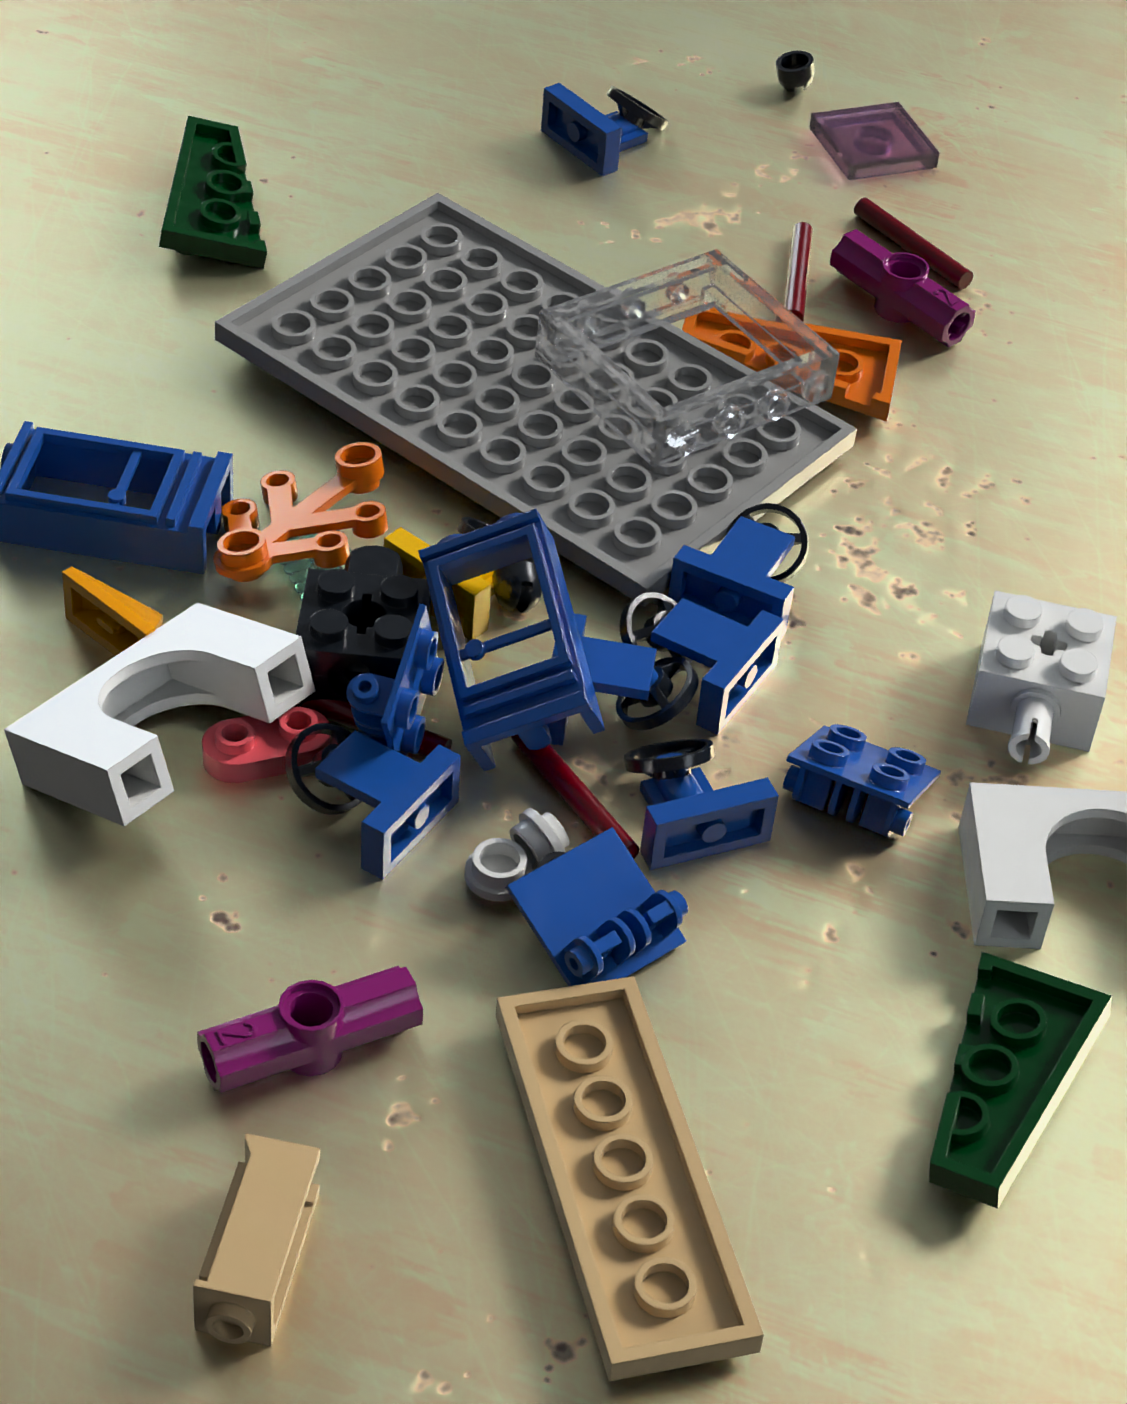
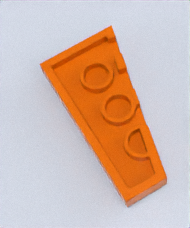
(863, 371)

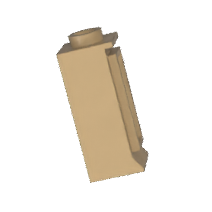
(257, 1242)

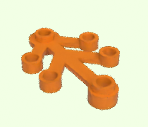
(248, 552)

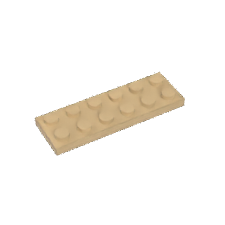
(626, 1180)

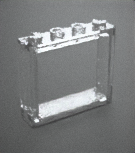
(577, 329)

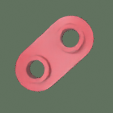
(255, 750)

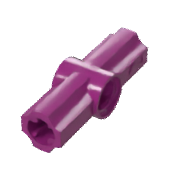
(902, 288)
(309, 1028)

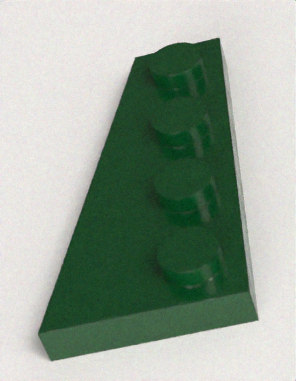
(211, 199)
(1010, 1073)

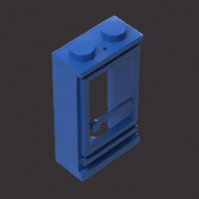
(166, 536)
(531, 695)

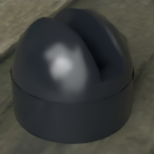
(795, 70)
(517, 586)

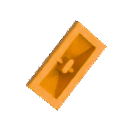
(105, 612)

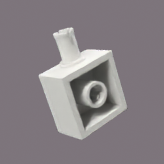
(1041, 674)

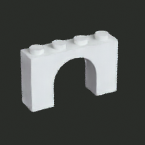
(85, 737)
(1011, 839)

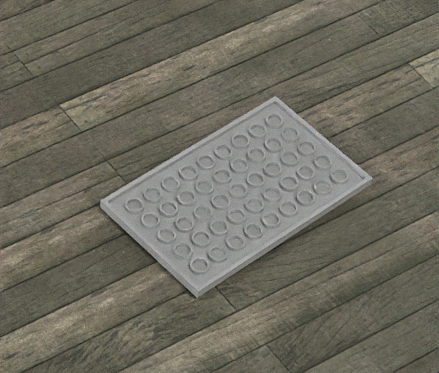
(389, 351)

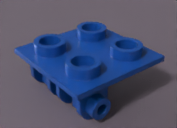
(391, 708)
(842, 755)
(599, 912)

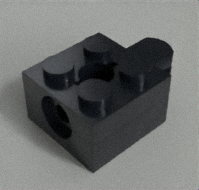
(358, 619)

